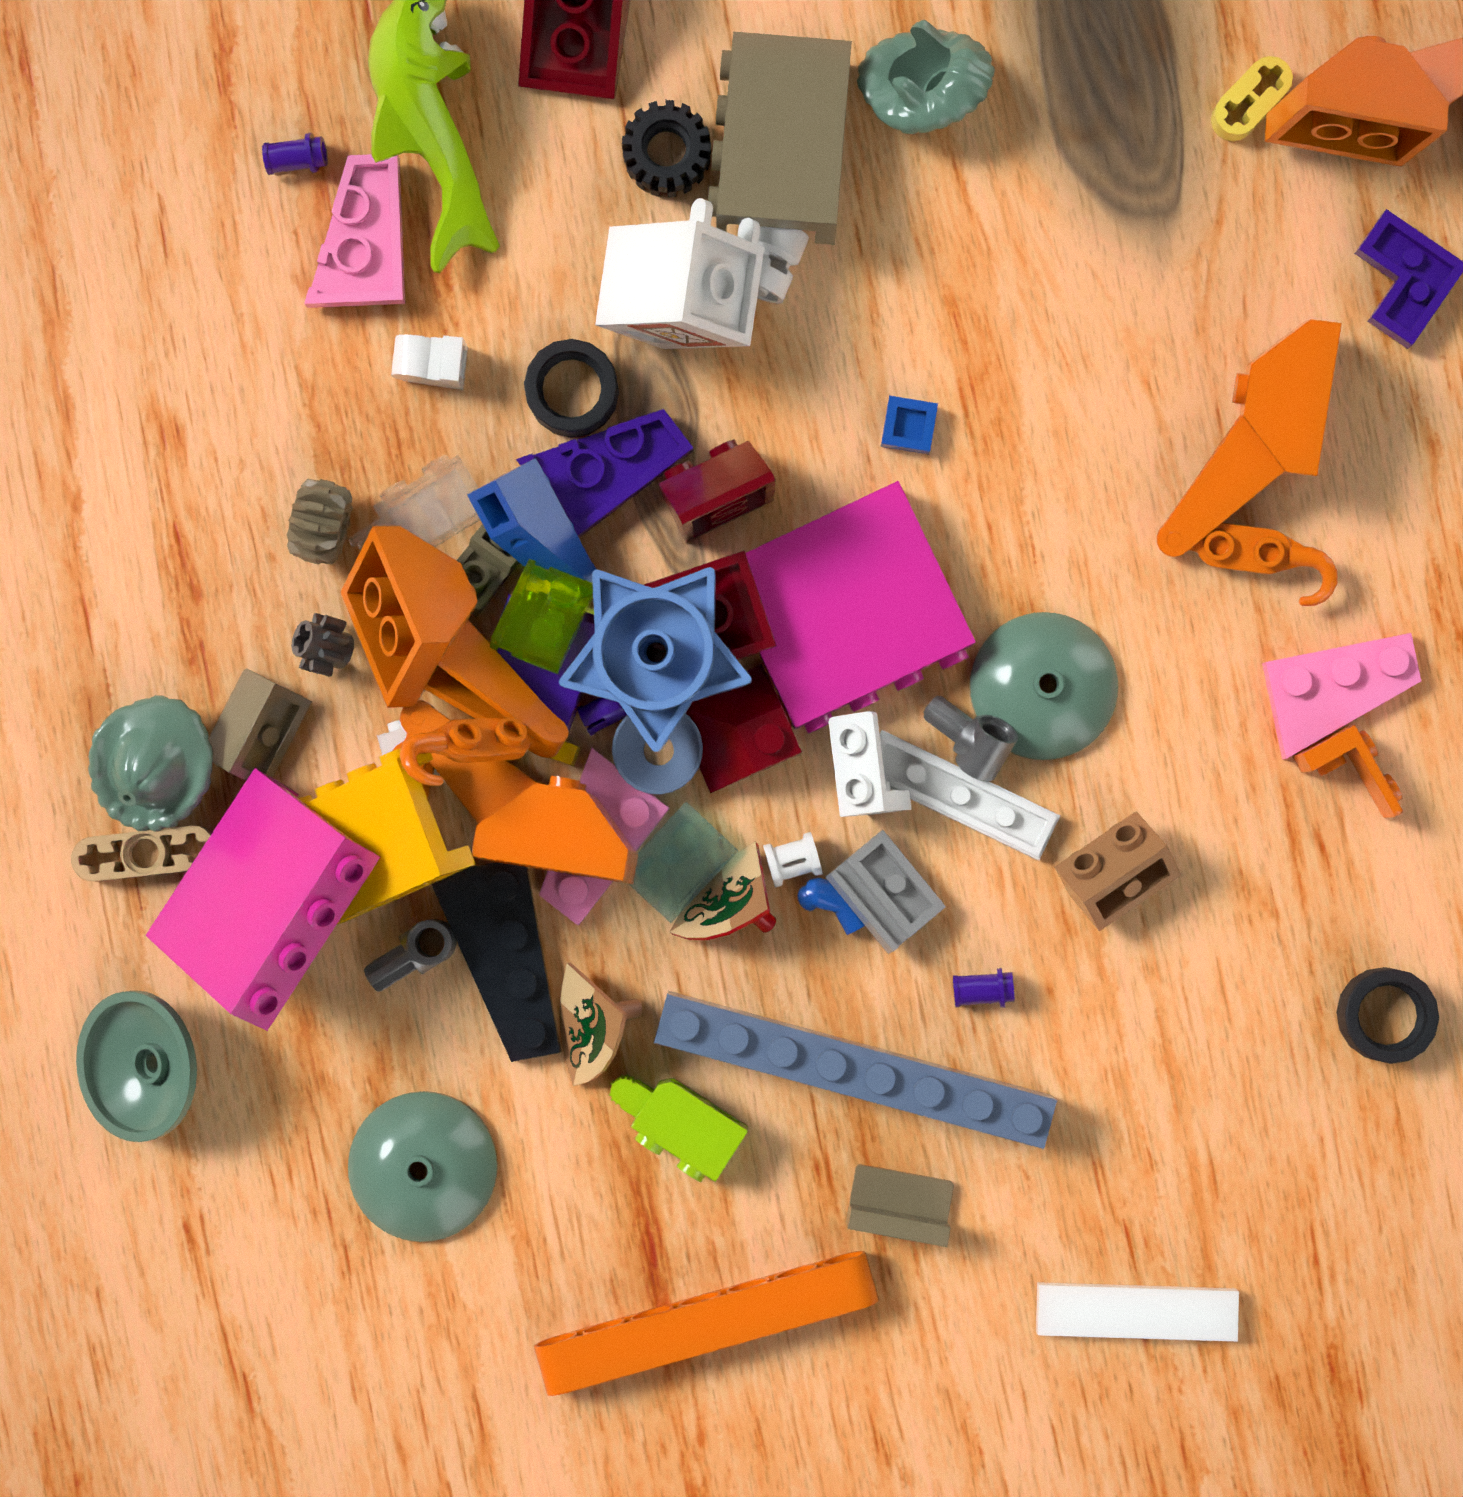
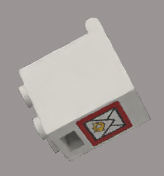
(682, 282)

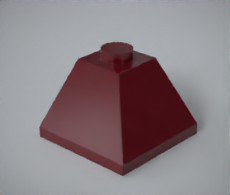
(742, 732)

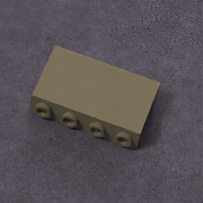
(781, 133)

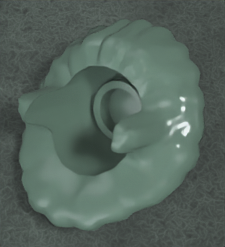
(925, 78)
(151, 763)

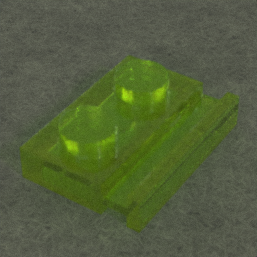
(543, 616)

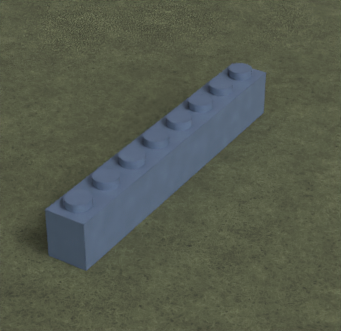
(855, 1069)

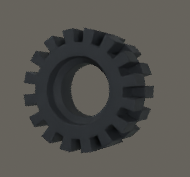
(666, 119)

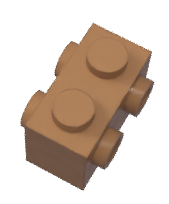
(1118, 870)

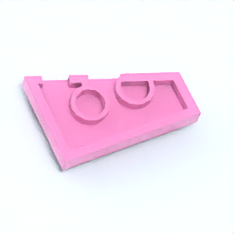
(364, 240)
(1335, 686)
(634, 814)

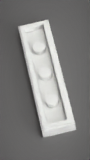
(965, 799)
(1137, 1311)

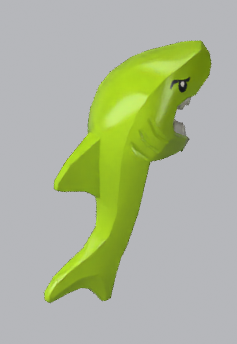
(415, 120)

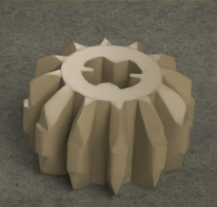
(319, 521)

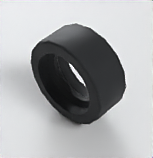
(571, 350)
(1425, 1006)

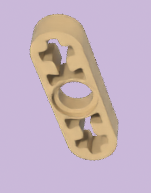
(108, 844)

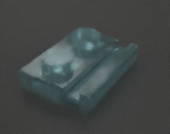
(680, 862)

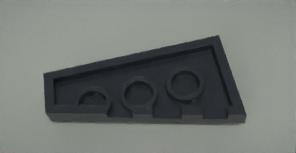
(501, 942)

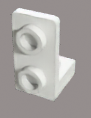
(861, 769)

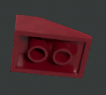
(573, 46)
(717, 489)
(738, 608)

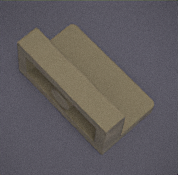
(256, 726)
(900, 1205)

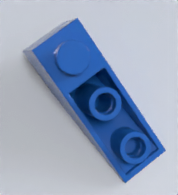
(530, 522)

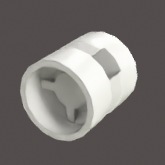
(781, 251)

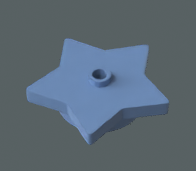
(627, 623)

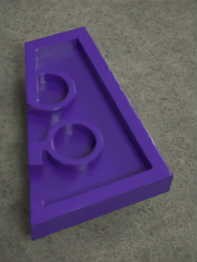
(611, 466)

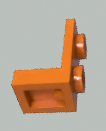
(1328, 755)

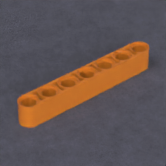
(706, 1323)

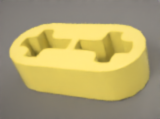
(1244, 91)

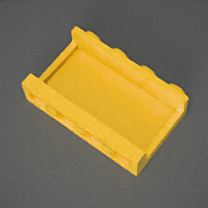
(393, 819)

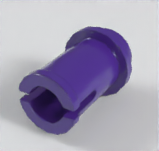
(295, 155)
(600, 714)
(984, 989)

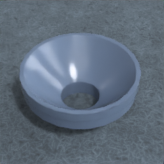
(657, 779)

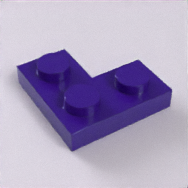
(1421, 276)

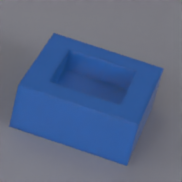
(909, 425)

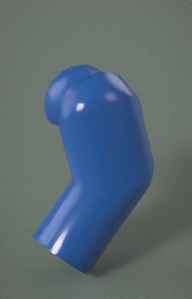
(822, 895)

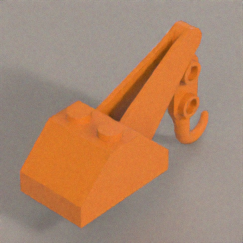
(1372, 102)
(1277, 431)
(417, 636)
(527, 821)

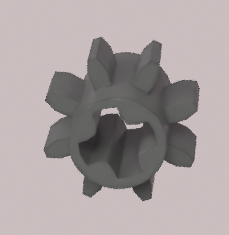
(322, 644)

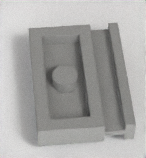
(885, 891)

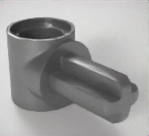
(979, 742)
(409, 956)

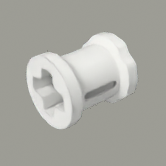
(793, 859)

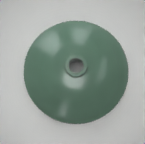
(1008, 677)
(136, 1066)
(450, 1144)

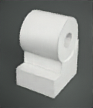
(430, 360)

